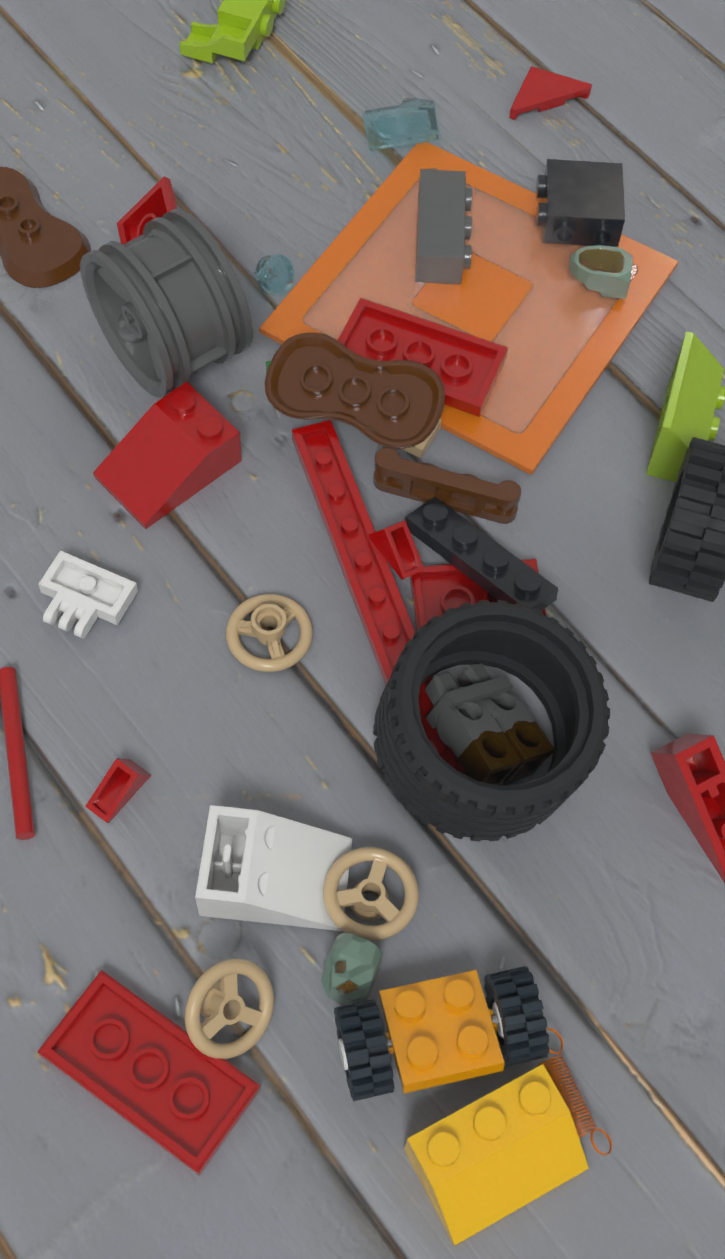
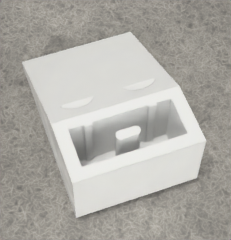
(267, 869)

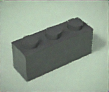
(443, 227)

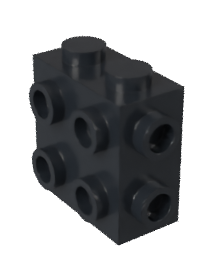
(581, 202)

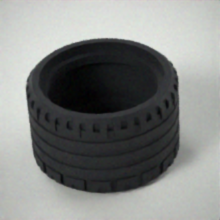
(537, 654)

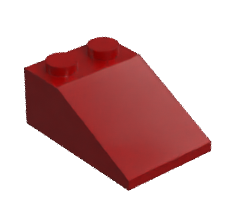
(169, 455)

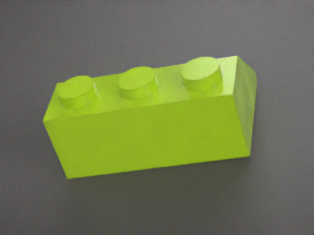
(687, 407)

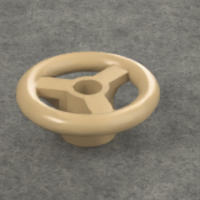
(268, 611)
(365, 909)
(218, 1001)

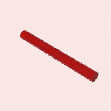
(16, 754)

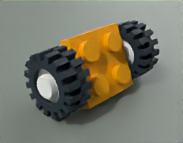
(441, 1031)

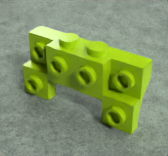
(239, 29)

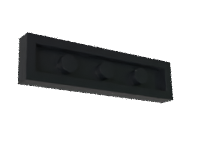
(479, 556)

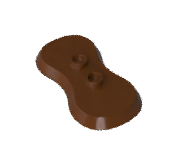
(33, 243)
(385, 400)

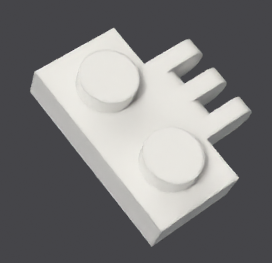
(84, 594)

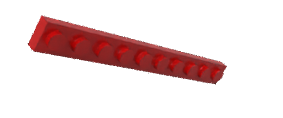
(360, 559)

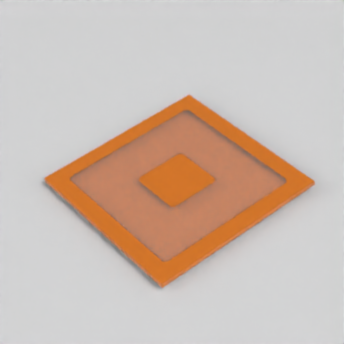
(511, 295)

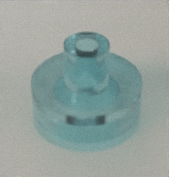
(274, 274)

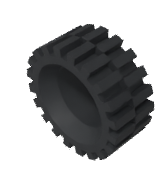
(693, 533)

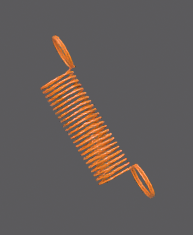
(557, 1080)

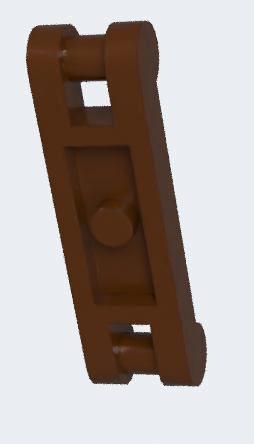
(458, 491)

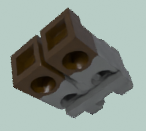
(486, 726)

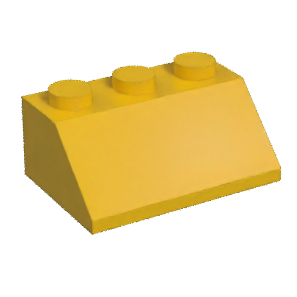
(497, 1154)

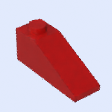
(695, 782)

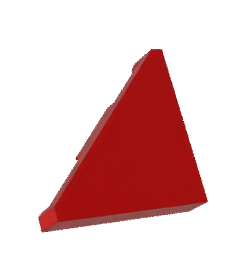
(546, 91)

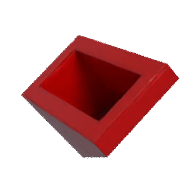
(398, 549)
(117, 788)

